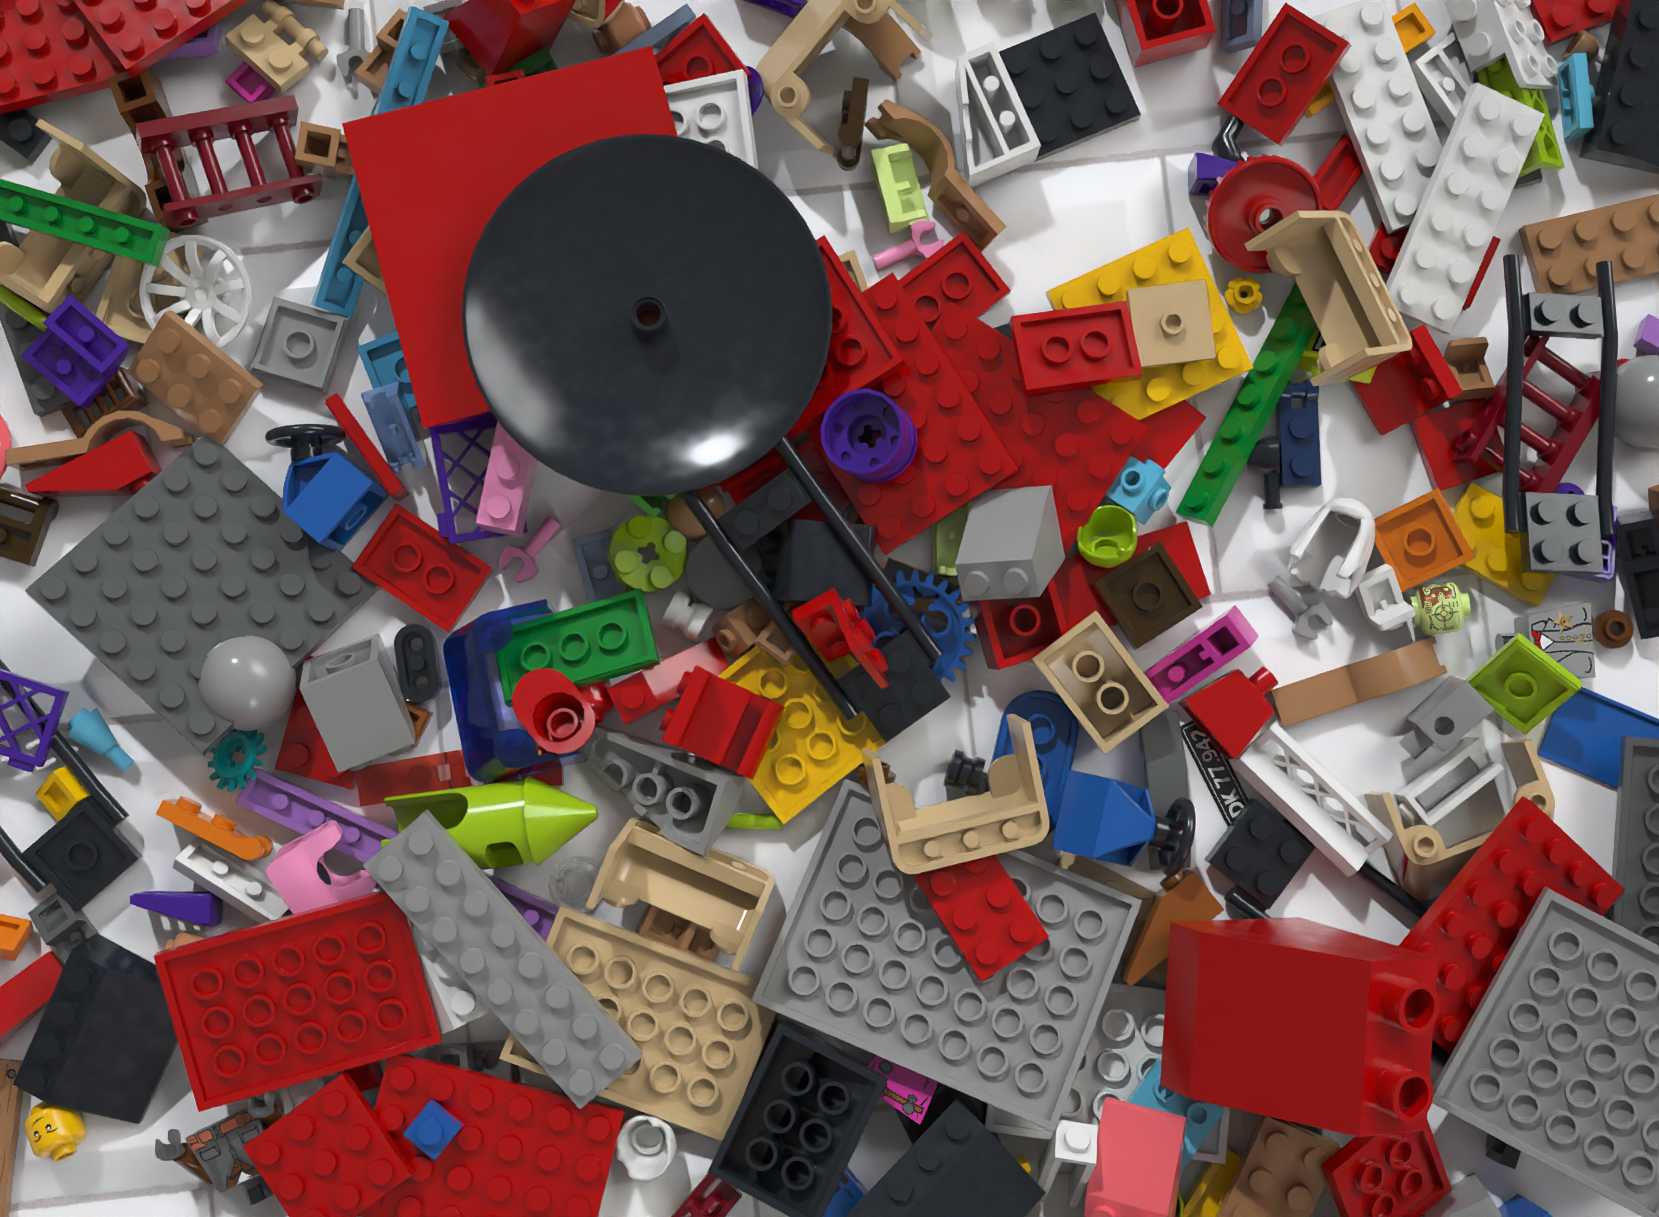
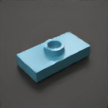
(1575, 97)

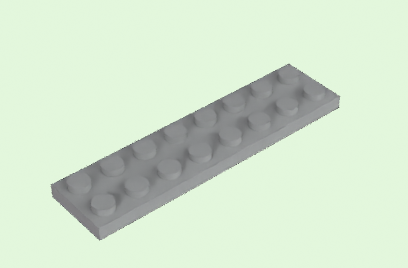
(503, 959)

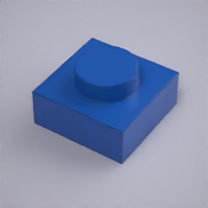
(433, 1129)

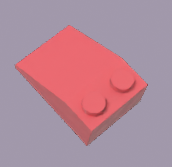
(1136, 1162)

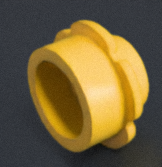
(1234, 299)

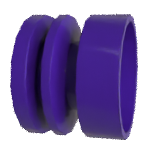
(850, 426)

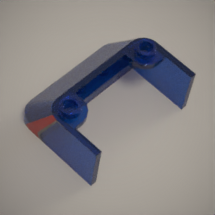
(488, 751)

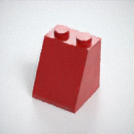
(507, 30)

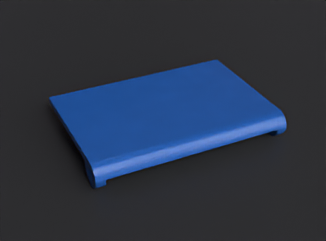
(1588, 733)

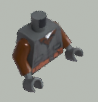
(217, 1150)

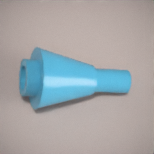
(93, 732)

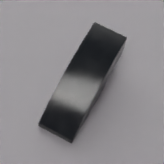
(1640, 552)

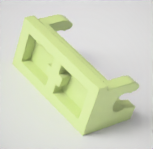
(898, 187)
(946, 541)

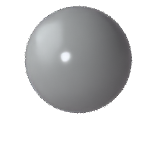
(1638, 402)
(247, 682)

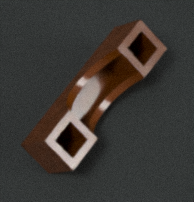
(144, 100)

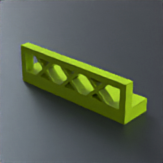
(1545, 148)

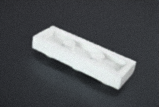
(231, 880)

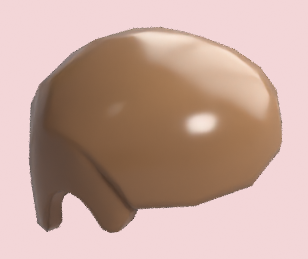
(684, 521)

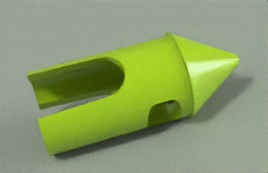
(501, 821)

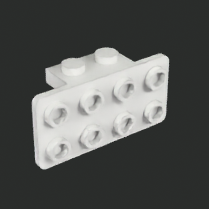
(1501, 29)

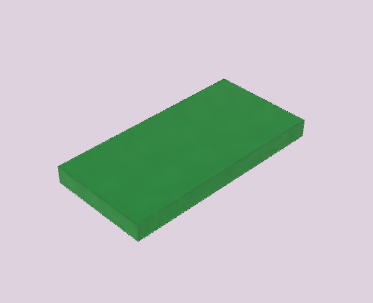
(582, 643)

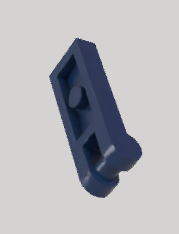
(1299, 436)

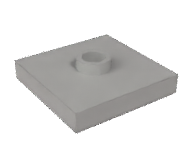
(300, 345)

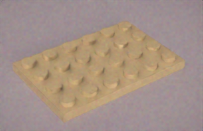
(679, 1009)

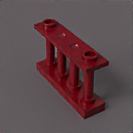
(239, 124)
(1572, 421)

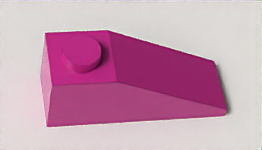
(1202, 654)

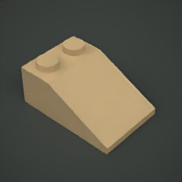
(1100, 682)

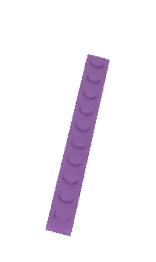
(362, 837)

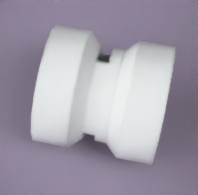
(688, 617)

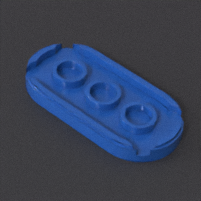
(1054, 737)

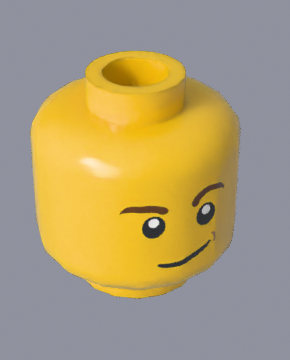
(54, 1131)

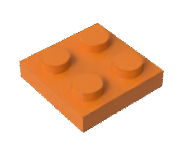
(1421, 540)

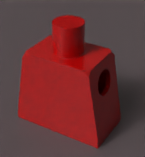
(1231, 709)

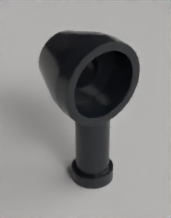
(1266, 460)

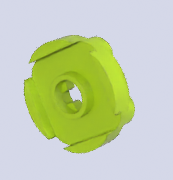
(627, 562)

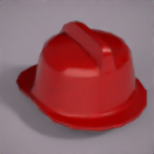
(553, 711)

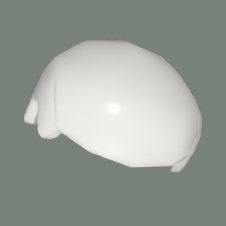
(646, 1146)

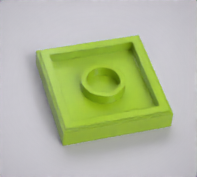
(1523, 683)

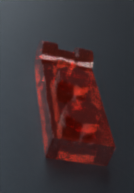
(410, 777)

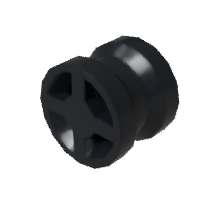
(964, 772)

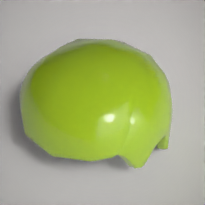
(1108, 536)

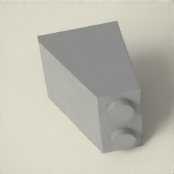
(1010, 544)
(357, 704)

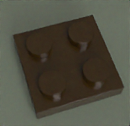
(1147, 595)

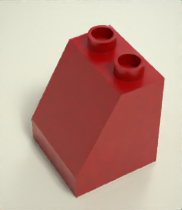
(1300, 1024)

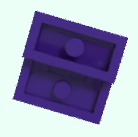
(77, 352)

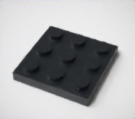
(1070, 85)

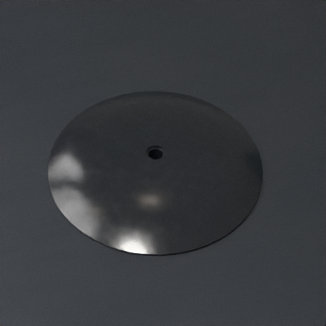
(629, 233)

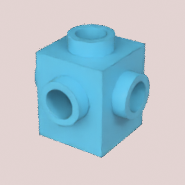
(1140, 489)

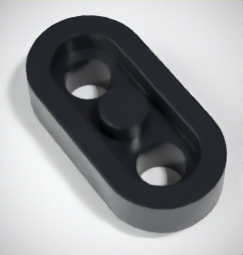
(416, 664)

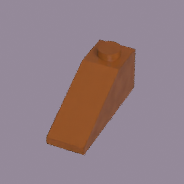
(1180, 899)

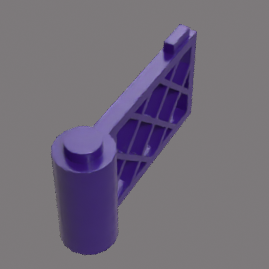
(446, 519)
(17, 757)

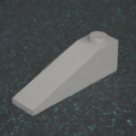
(675, 790)

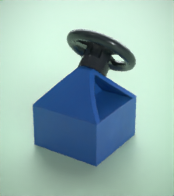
(324, 491)
(1118, 822)

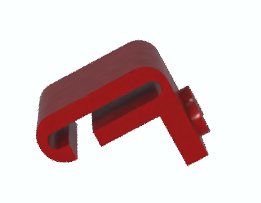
(721, 722)

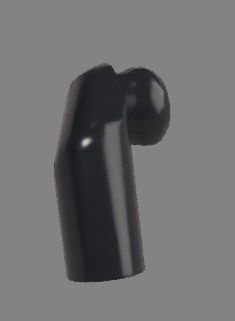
(1224, 143)

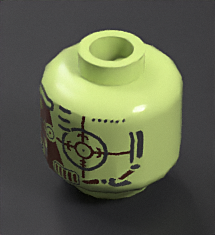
(1440, 608)

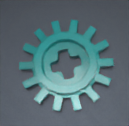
(230, 771)

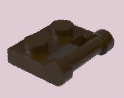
(852, 124)
(21, 540)

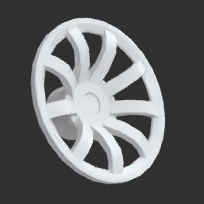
(200, 292)

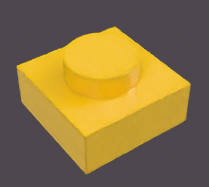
(61, 793)

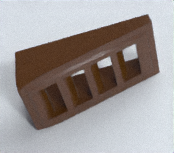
(134, 401)

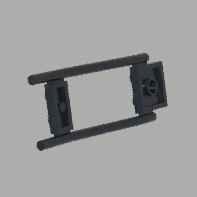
(1560, 529)
(912, 683)
(82, 849)
(1265, 854)

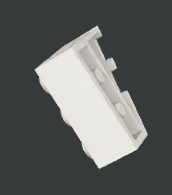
(991, 117)

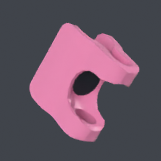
(303, 876)

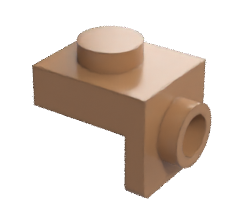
(1469, 367)
(740, 627)

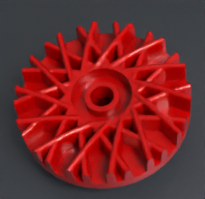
(1242, 198)

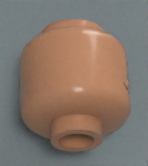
(624, 28)

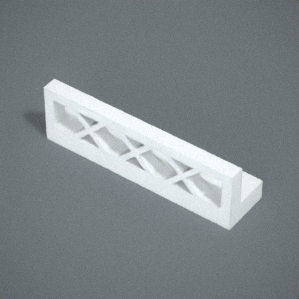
(1306, 802)

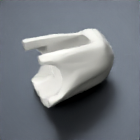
(1334, 547)

